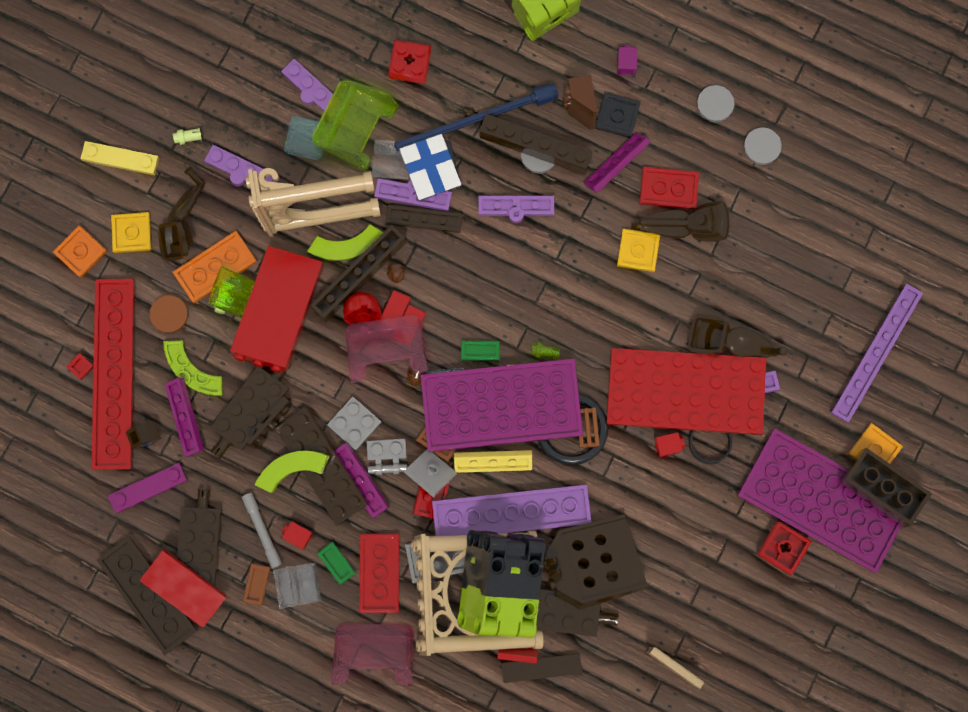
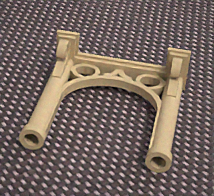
(271, 201)
(427, 643)

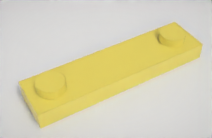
(119, 158)
(493, 461)

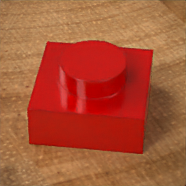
(80, 366)

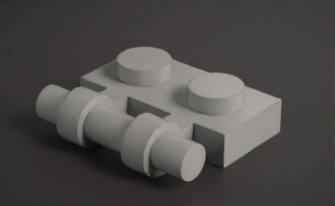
(386, 450)

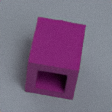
(627, 60)

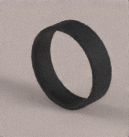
(706, 461)

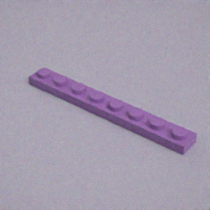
(876, 353)

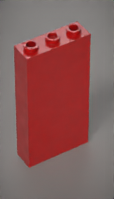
(276, 309)

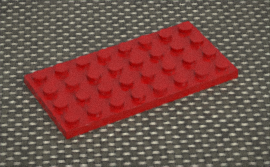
(686, 391)

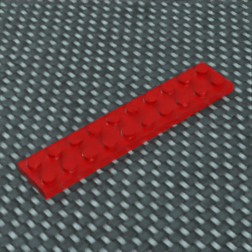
(113, 374)

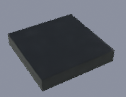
(617, 115)

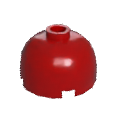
(361, 308)

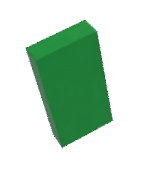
(480, 350)
(336, 563)

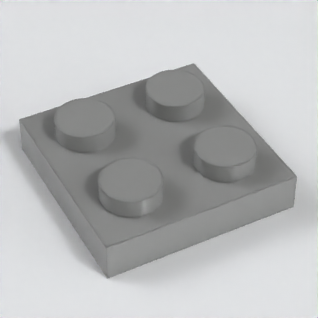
(354, 423)

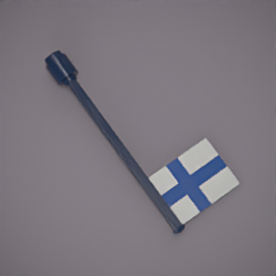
(428, 156)

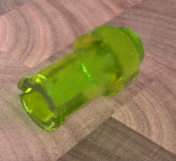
(541, 350)

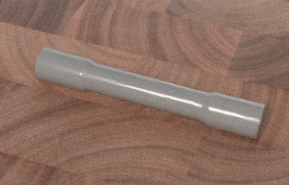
(270, 550)

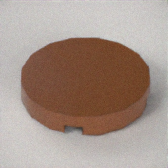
(169, 314)

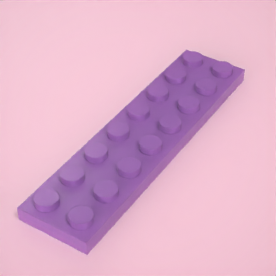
(513, 511)

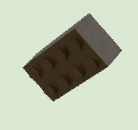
(885, 488)

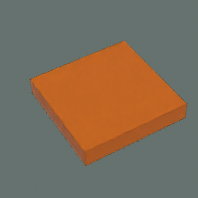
(80, 251)

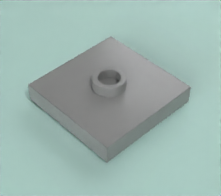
(430, 473)

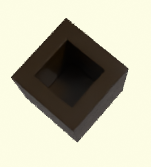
(143, 435)

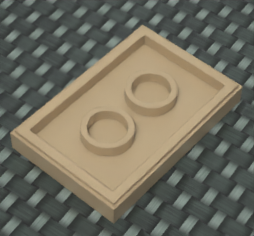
(675, 667)

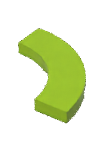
(346, 249)
(192, 376)
(290, 463)

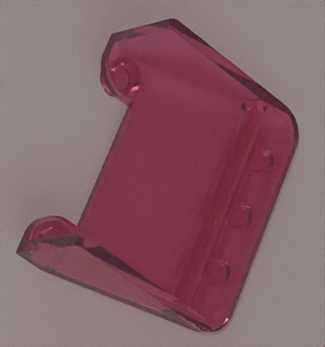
(385, 342)
(374, 648)

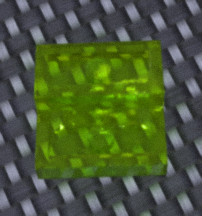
(231, 292)

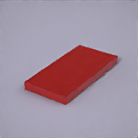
(379, 573)
(183, 588)

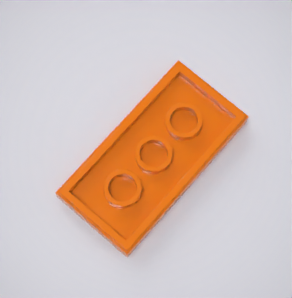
(200, 272)

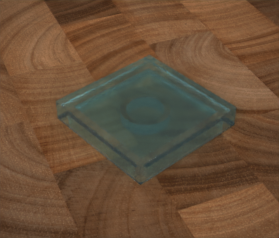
(300, 138)

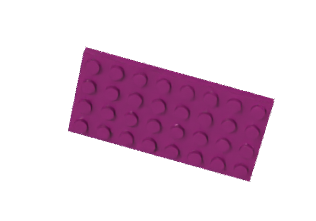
(501, 405)
(806, 494)

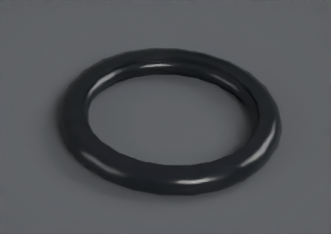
(593, 451)

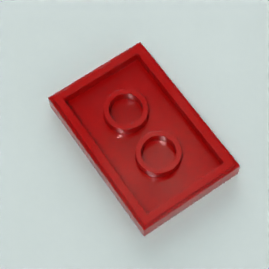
(669, 188)

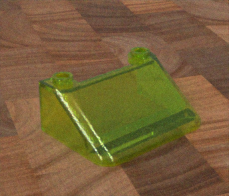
(350, 121)

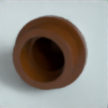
(396, 273)
(414, 378)

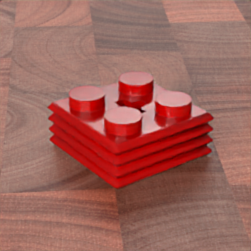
(417, 70)
(796, 545)

